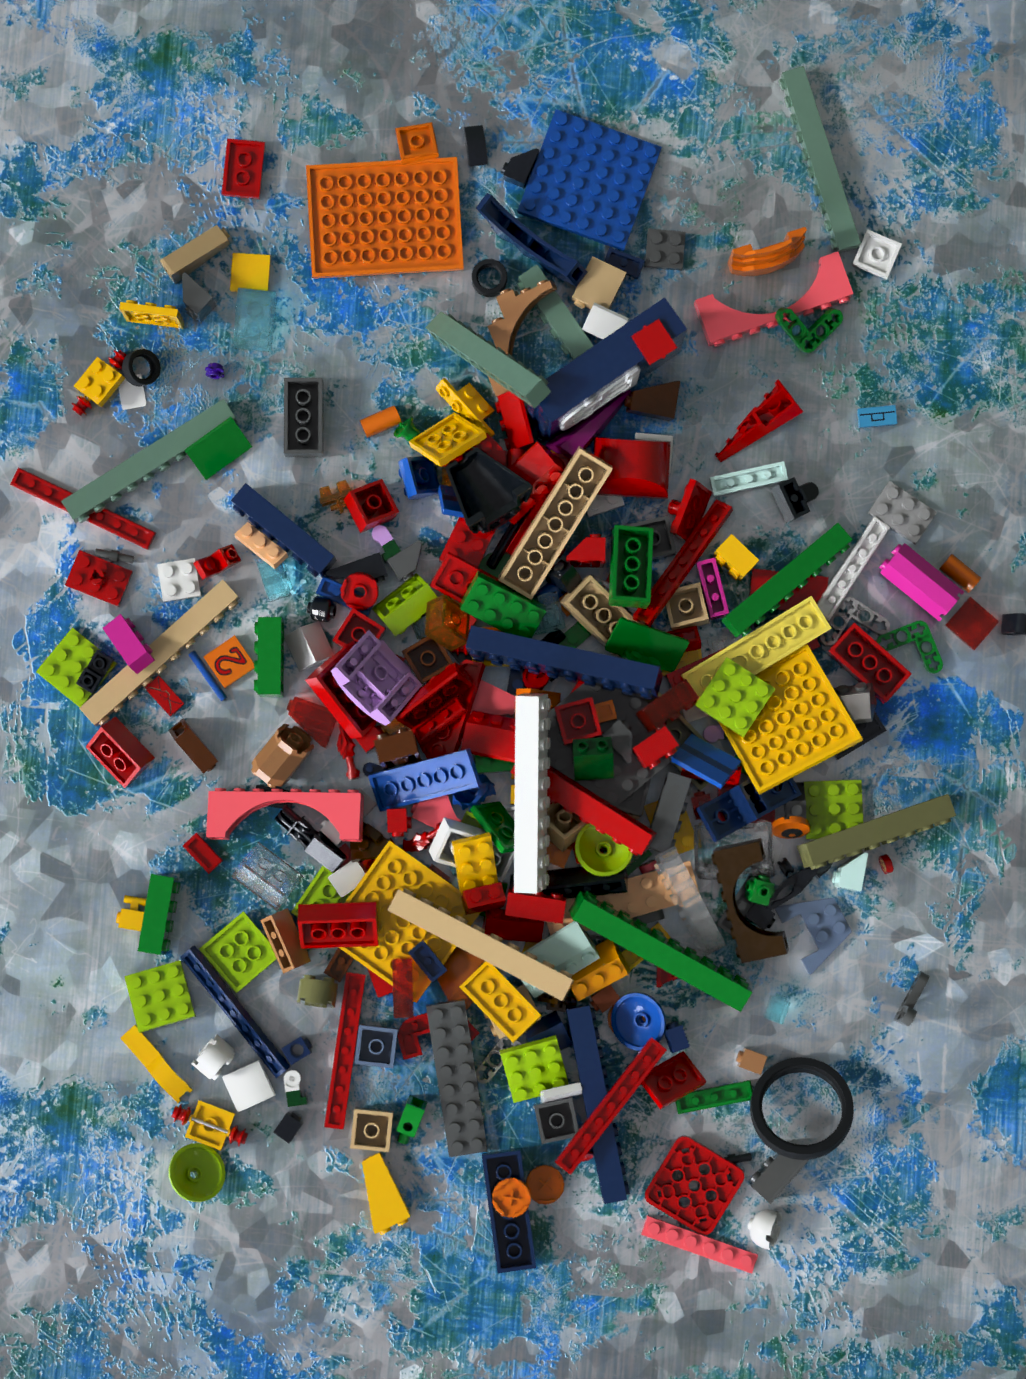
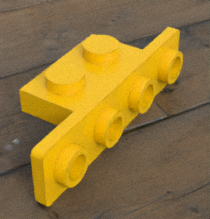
(467, 404)

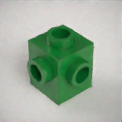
(759, 889)

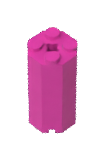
(920, 581)

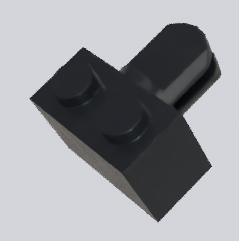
(793, 498)

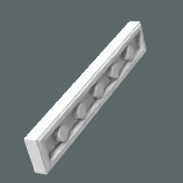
(852, 567)

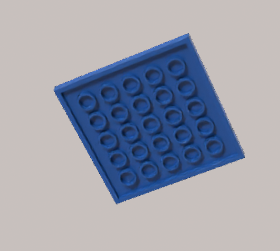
(589, 180)

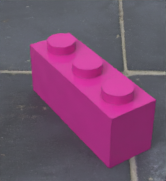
(712, 588)
(129, 643)

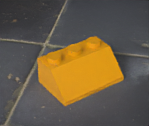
(602, 972)

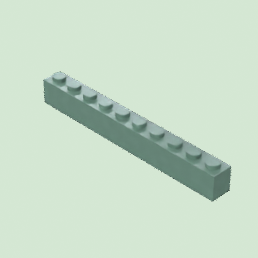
(819, 159)
(489, 359)
(144, 464)

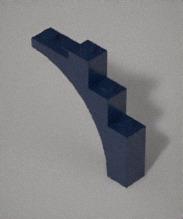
(530, 244)

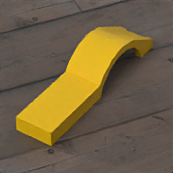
(155, 1063)

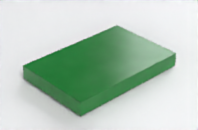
(218, 448)
(498, 822)

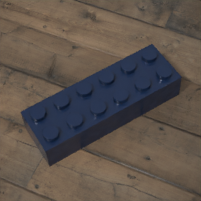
(283, 530)
(510, 1235)

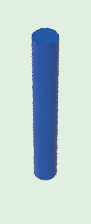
(208, 676)

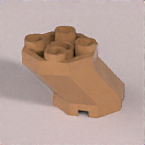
(282, 755)

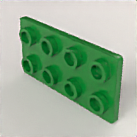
(646, 644)

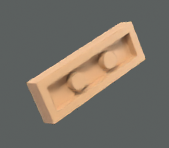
(261, 545)

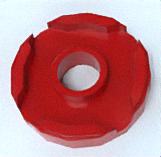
(363, 580)

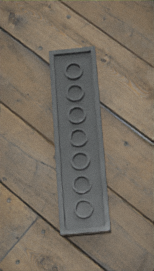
(456, 1077)

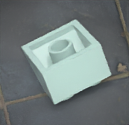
(851, 874)

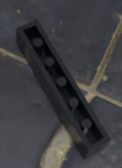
(573, 880)

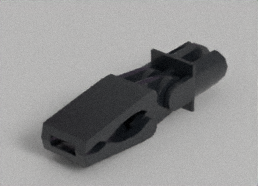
(314, 842)
(800, 881)

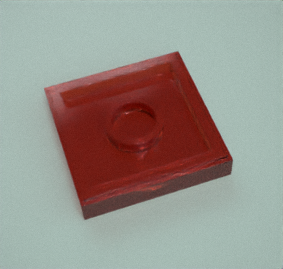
(971, 623)

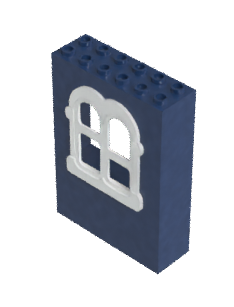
(602, 373)

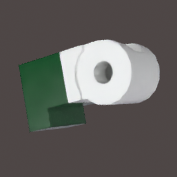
(293, 1090)

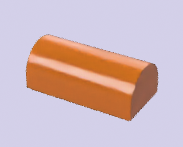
(380, 421)
(960, 573)

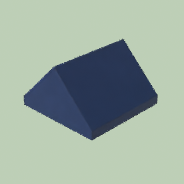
(549, 1026)

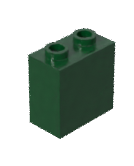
(593, 758)

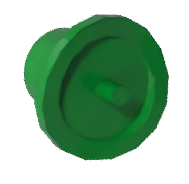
(407, 430)

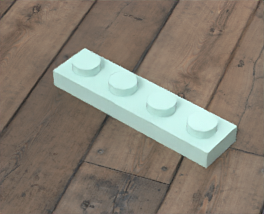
(748, 479)

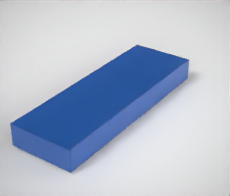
(332, 589)

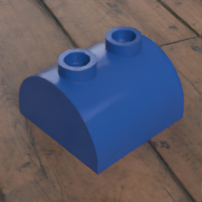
(418, 477)

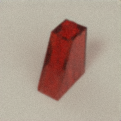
(313, 719)

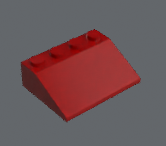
(345, 711)

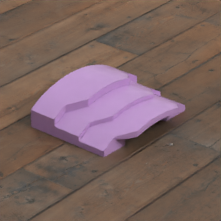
(376, 679)

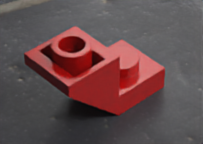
(217, 562)

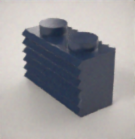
(676, 1037)

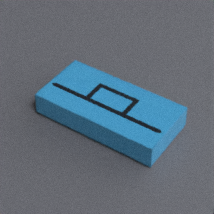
(877, 416)

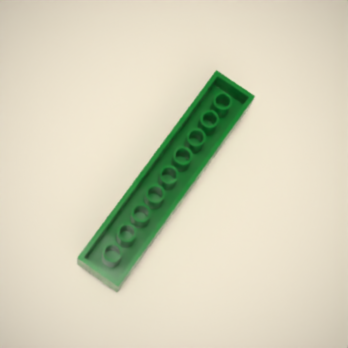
(660, 951)

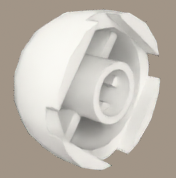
(765, 1228)

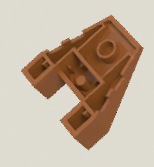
(459, 968)

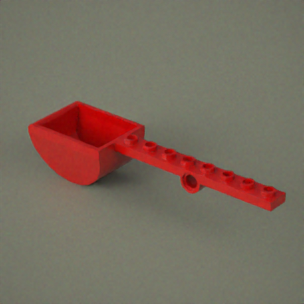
(637, 465)

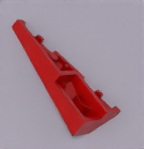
(770, 414)

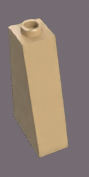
(195, 253)

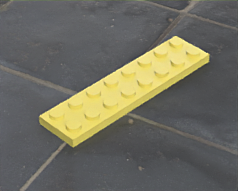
(765, 644)

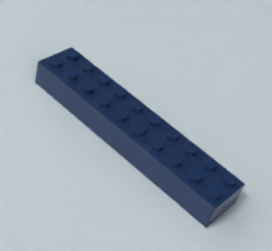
(564, 662)
(591, 1077)

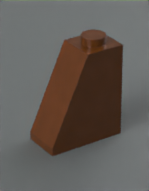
(654, 401)
(193, 746)

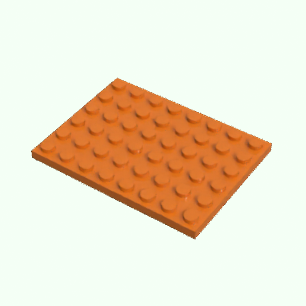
(384, 218)

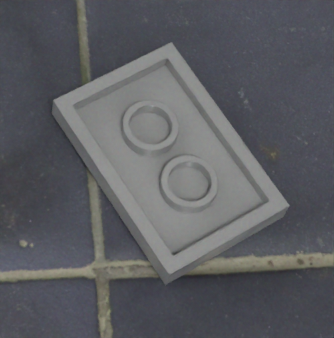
(902, 512)

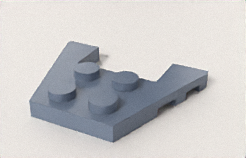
(824, 924)

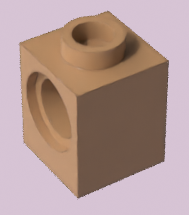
(751, 1060)

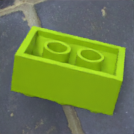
(405, 605)

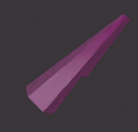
(586, 430)

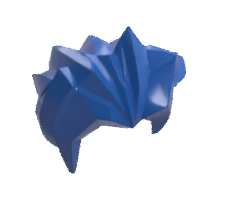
(474, 796)

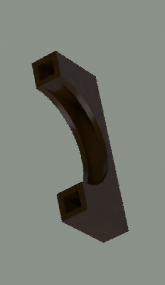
(751, 941)

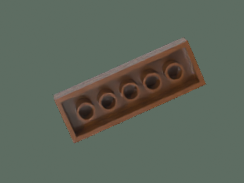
(397, 748)

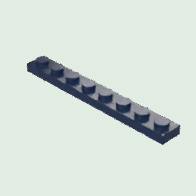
(235, 1011)

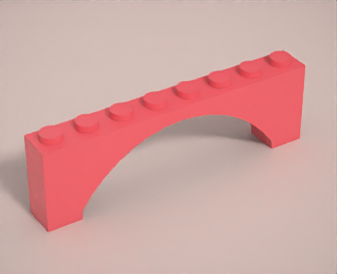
(725, 323)
(487, 700)
(230, 808)

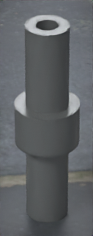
(114, 556)

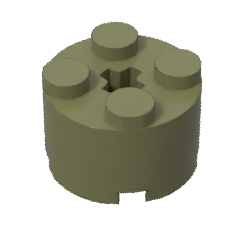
(317, 992)

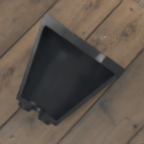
(486, 490)

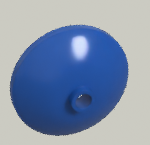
(628, 1022)

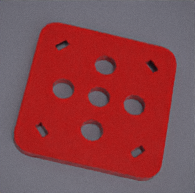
(674, 1189)

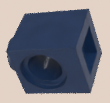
(289, 1053)

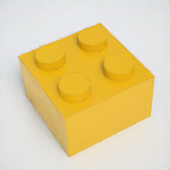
(735, 558)

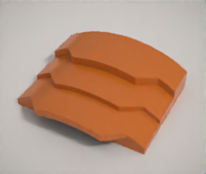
(750, 262)

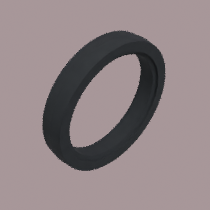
(810, 1066)

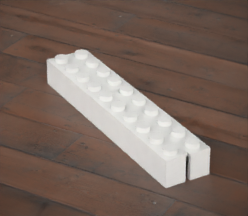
(531, 792)

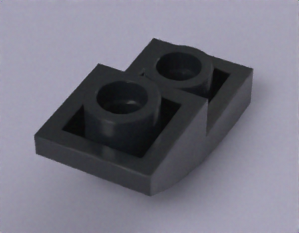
(475, 145)
(95, 671)

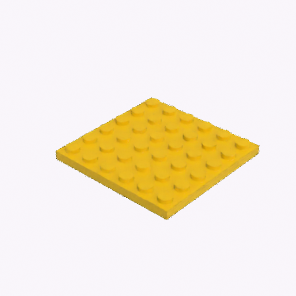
(796, 726)
(396, 936)

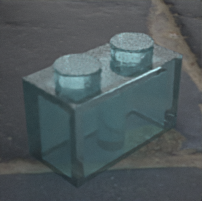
(275, 581)

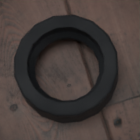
(494, 264)
(153, 362)

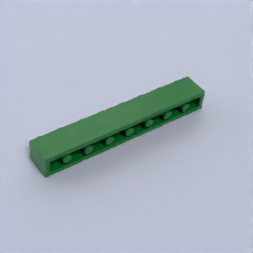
(786, 580)

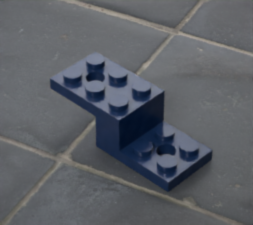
(742, 806)

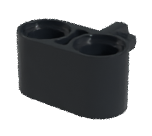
(1013, 624)

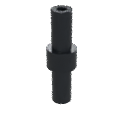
(739, 1158)

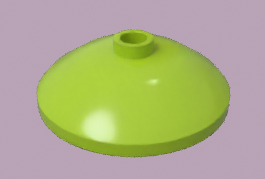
(597, 863)
(206, 1166)

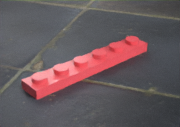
(699, 1244)

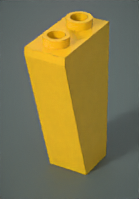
(384, 1197)

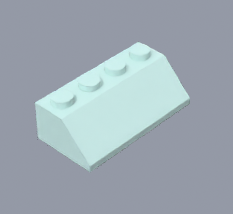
(566, 949)

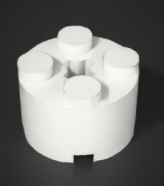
(213, 1057)

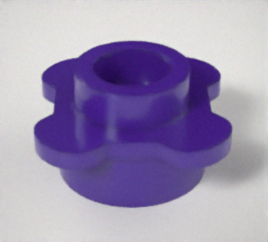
(214, 371)

